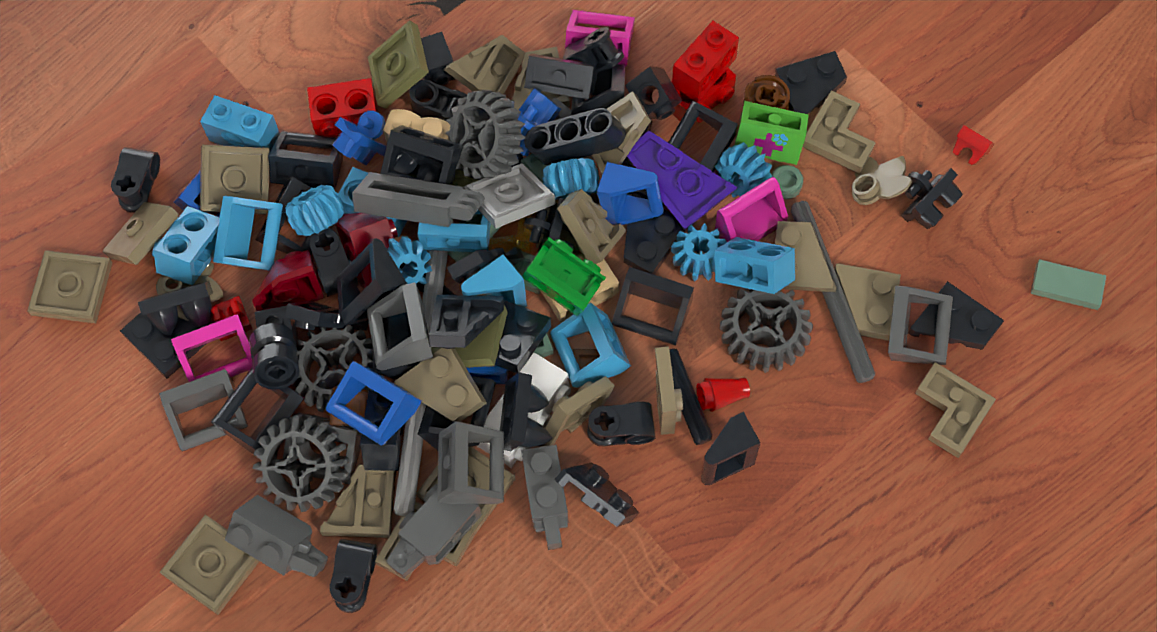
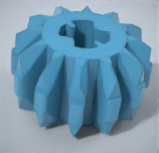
(743, 168)
(571, 176)
(314, 210)
(697, 241)
(413, 256)

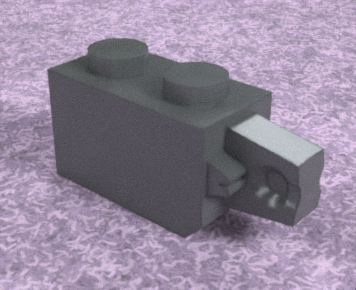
(545, 494)
(431, 533)
(274, 538)

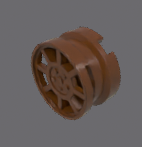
(768, 91)

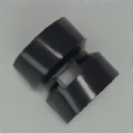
(274, 356)

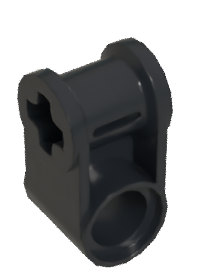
(596, 50)
(441, 100)
(135, 177)
(329, 262)
(625, 423)
(352, 568)

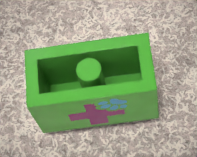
(773, 131)

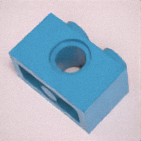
(239, 125)

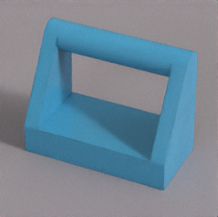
(236, 230)
(456, 237)
(497, 279)
(612, 355)

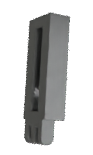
(415, 200)

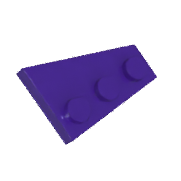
(684, 184)

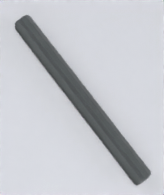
(839, 308)

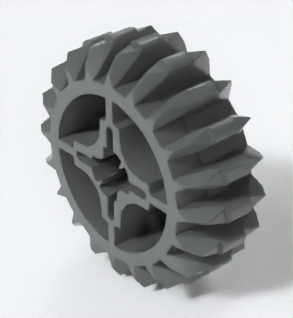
(492, 136)
(746, 344)
(316, 349)
(300, 491)

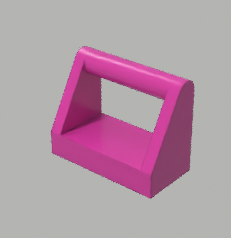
(621, 39)
(753, 213)
(208, 334)

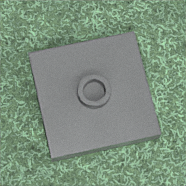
(512, 195)

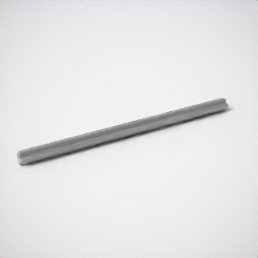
(412, 442)

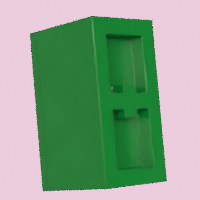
(564, 276)

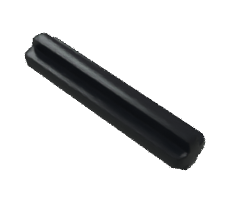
(692, 409)

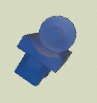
(536, 111)
(358, 139)

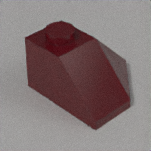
(357, 231)
(289, 281)

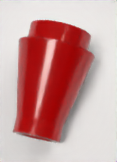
(720, 392)

